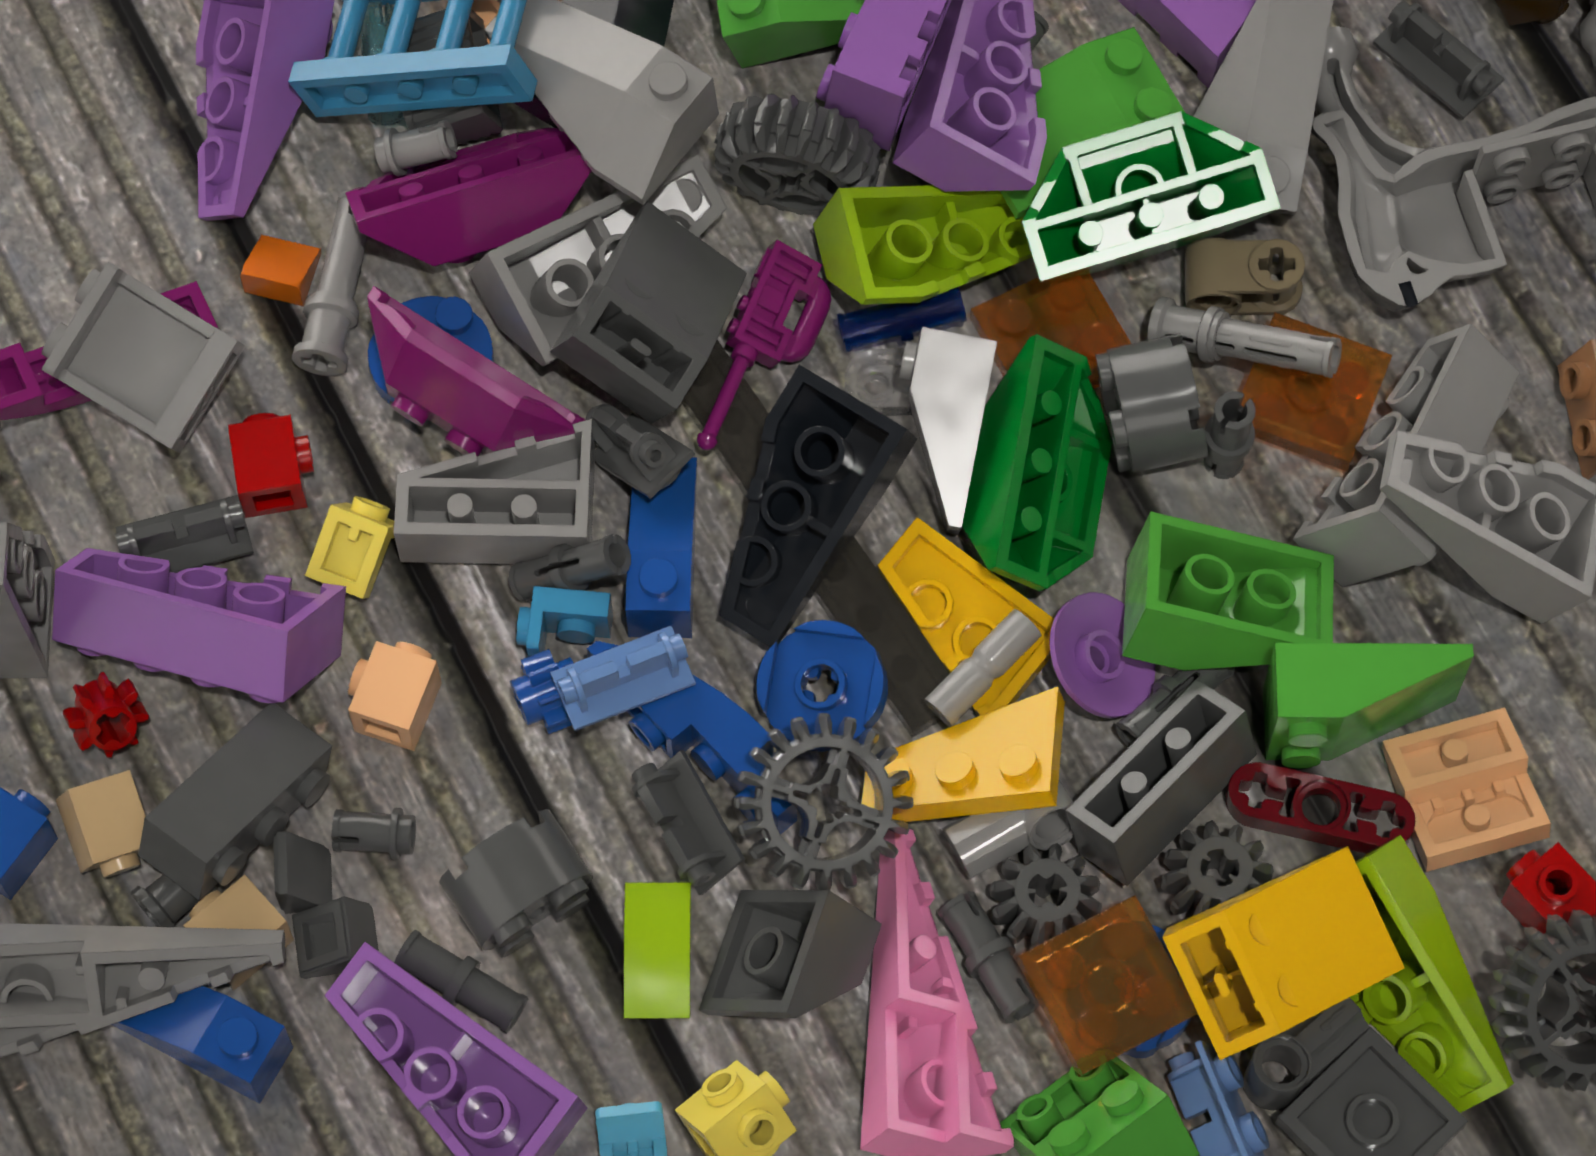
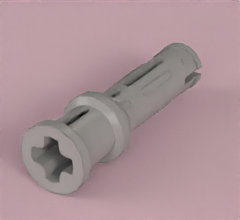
(332, 308)
(1217, 335)

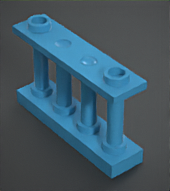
(419, 79)

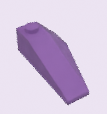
(248, 94)
(977, 102)

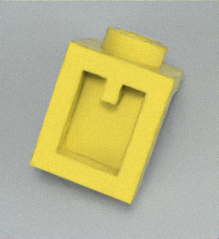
(352, 546)

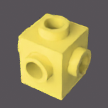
(737, 1113)

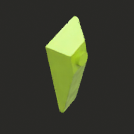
(915, 241)
(1431, 1004)

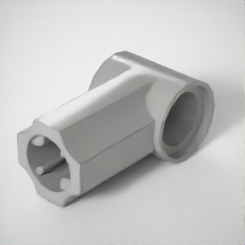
(992, 837)

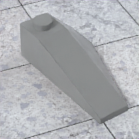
(1271, 87)
(615, 94)
(545, 274)
(1505, 521)
(25, 602)

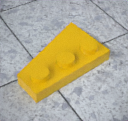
(958, 605)
(984, 763)

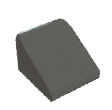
(301, 872)
(332, 935)

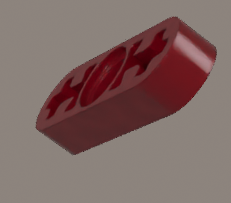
(1277, 781)

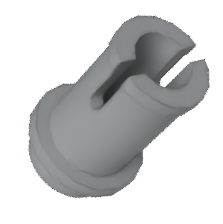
(415, 147)

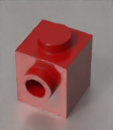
(270, 464)
(1548, 886)

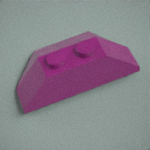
(473, 201)
(457, 386)

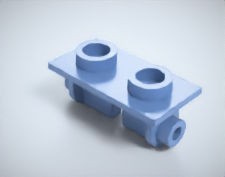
(623, 677)
(1212, 1087)

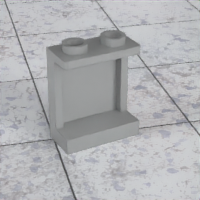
(141, 356)

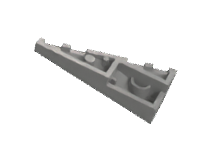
(98, 974)

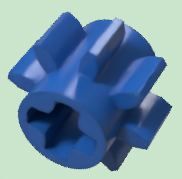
(537, 693)

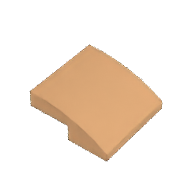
(1467, 789)

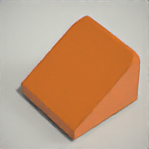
(280, 270)

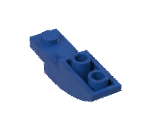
(716, 729)

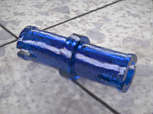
(899, 320)

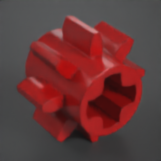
(109, 730)

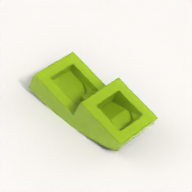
(657, 950)

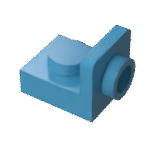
(570, 613)

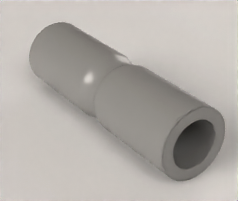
(976, 674)

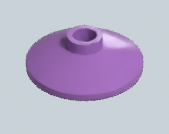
(1089, 657)

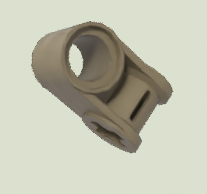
(1239, 275)

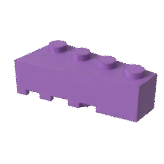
(882, 63)
(450, 1067)

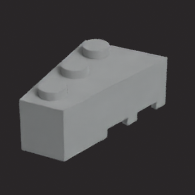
(500, 503)

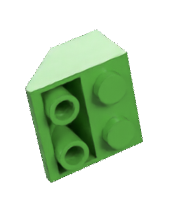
(1100, 1115)

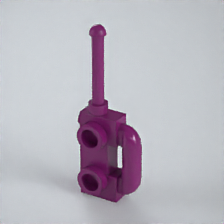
(759, 327)

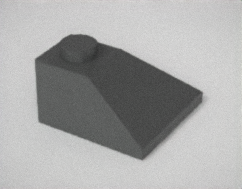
(789, 954)

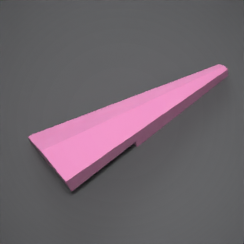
(921, 1061)

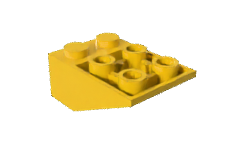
(1282, 952)

